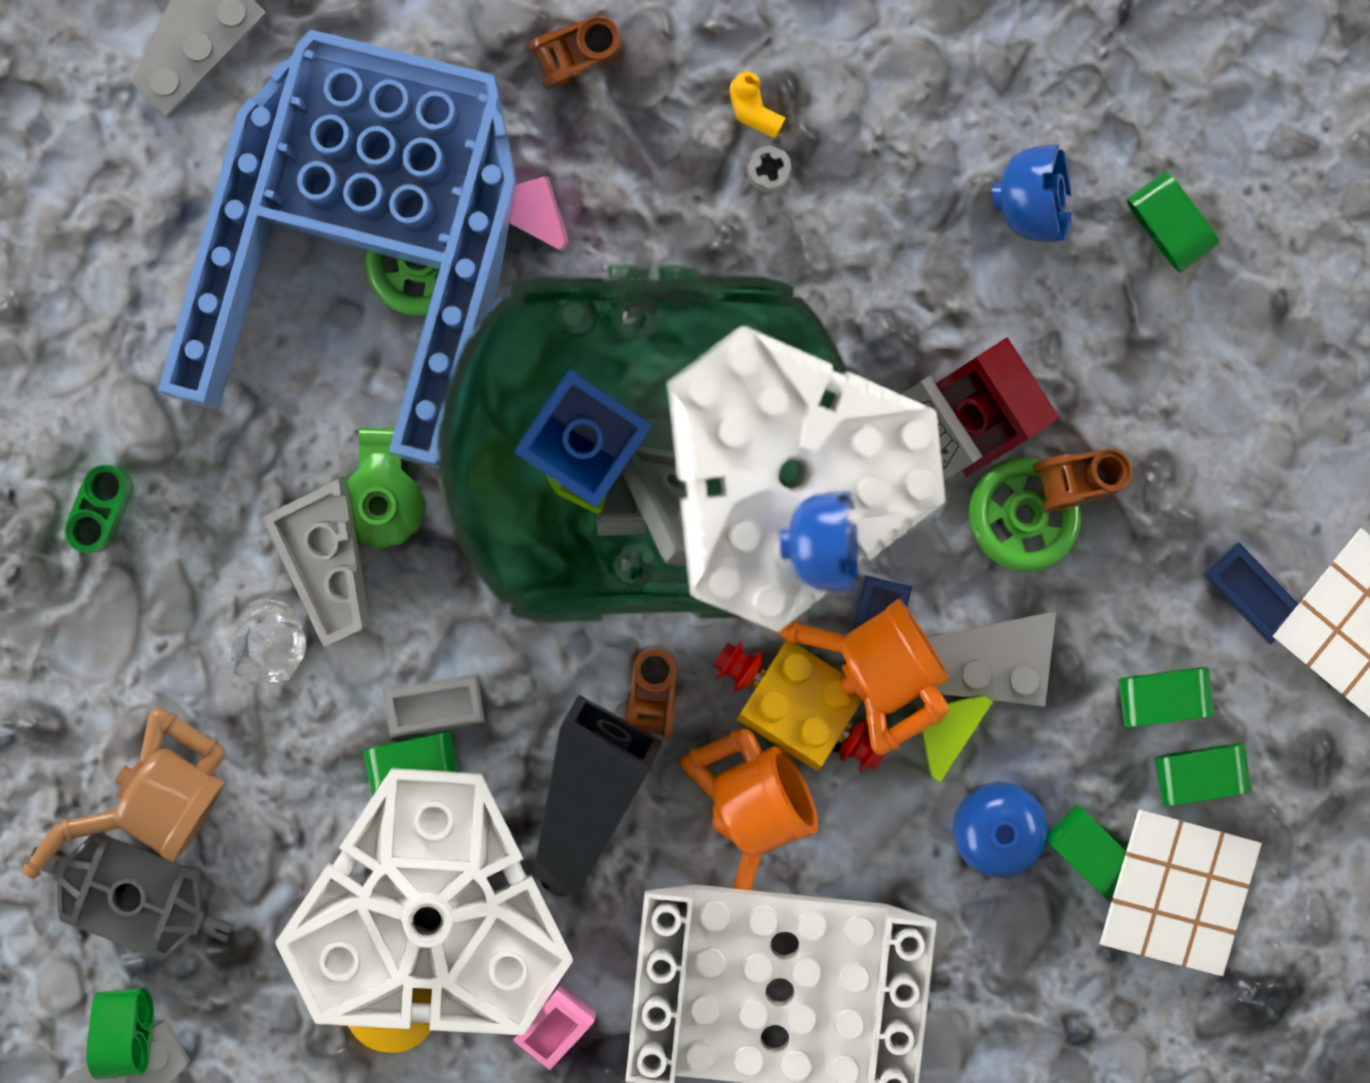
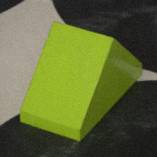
(946, 740)

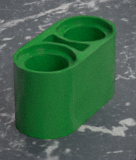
(1172, 221)
(106, 512)
(1166, 697)
(423, 752)
(1203, 774)
(1088, 850)
(120, 1033)

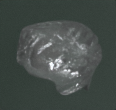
(267, 642)

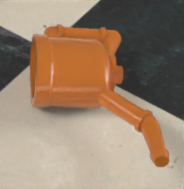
(888, 668)
(757, 801)

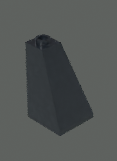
(591, 785)

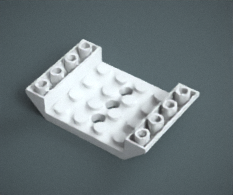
(706, 975)

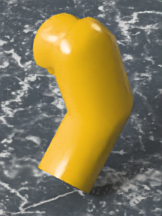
(749, 106)

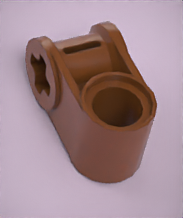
(573, 52)
(1074, 479)
(652, 697)

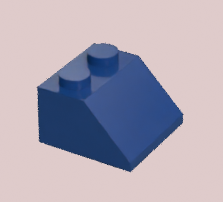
(582, 437)

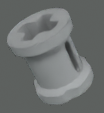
(775, 156)

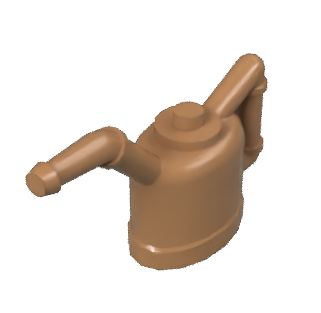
(160, 796)

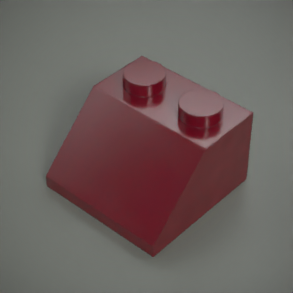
(997, 402)

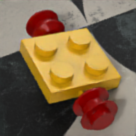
(798, 704)

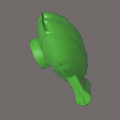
(381, 476)

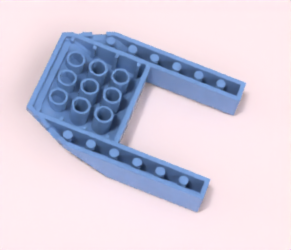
(368, 157)

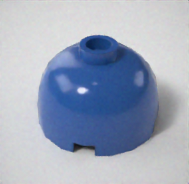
(1035, 194)
(823, 542)
(1000, 829)

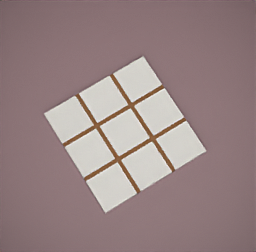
(1333, 624)
(1180, 893)

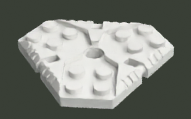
(748, 413)
(428, 846)

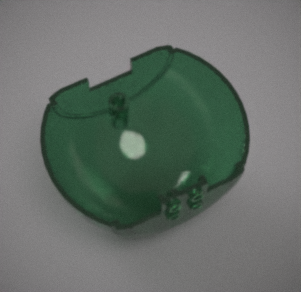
(509, 521)

